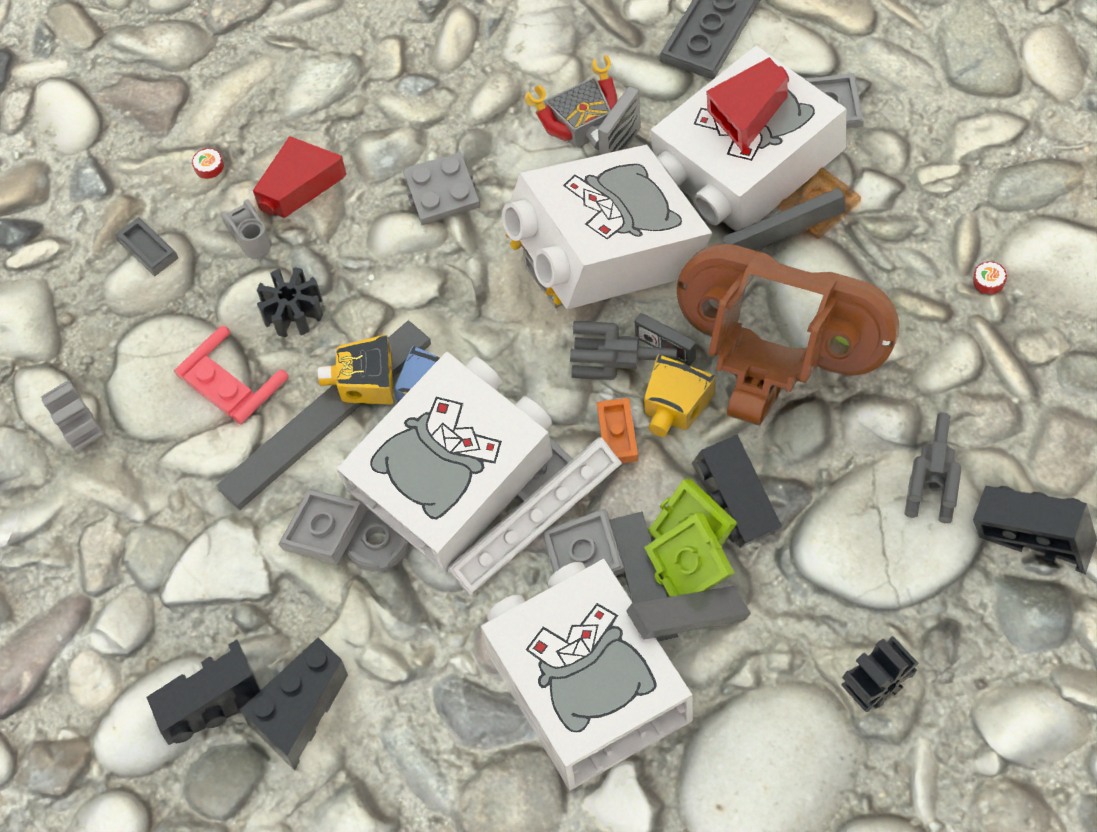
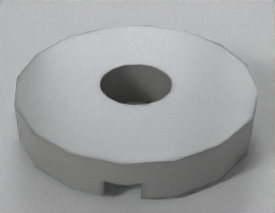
(379, 556)

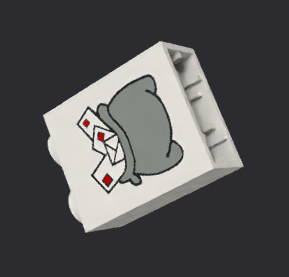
(752, 182)
(604, 225)
(448, 458)
(585, 672)

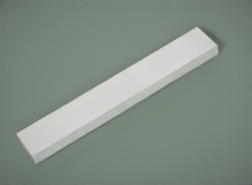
(534, 515)

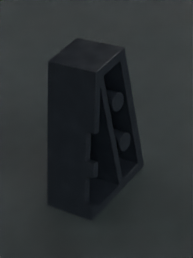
(737, 490)
(1037, 522)
(204, 697)
(296, 700)

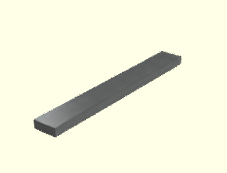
(307, 429)

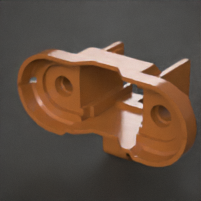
(847, 310)

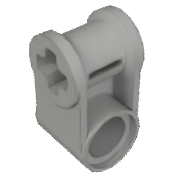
(248, 230)

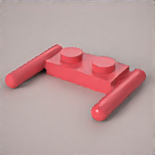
(222, 387)

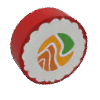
(207, 163)
(989, 277)

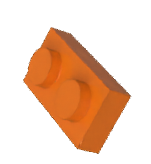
(618, 428)

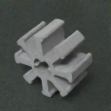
(72, 415)

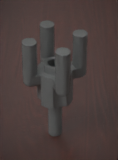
(612, 351)
(936, 472)

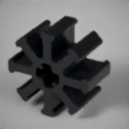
(289, 302)
(879, 673)

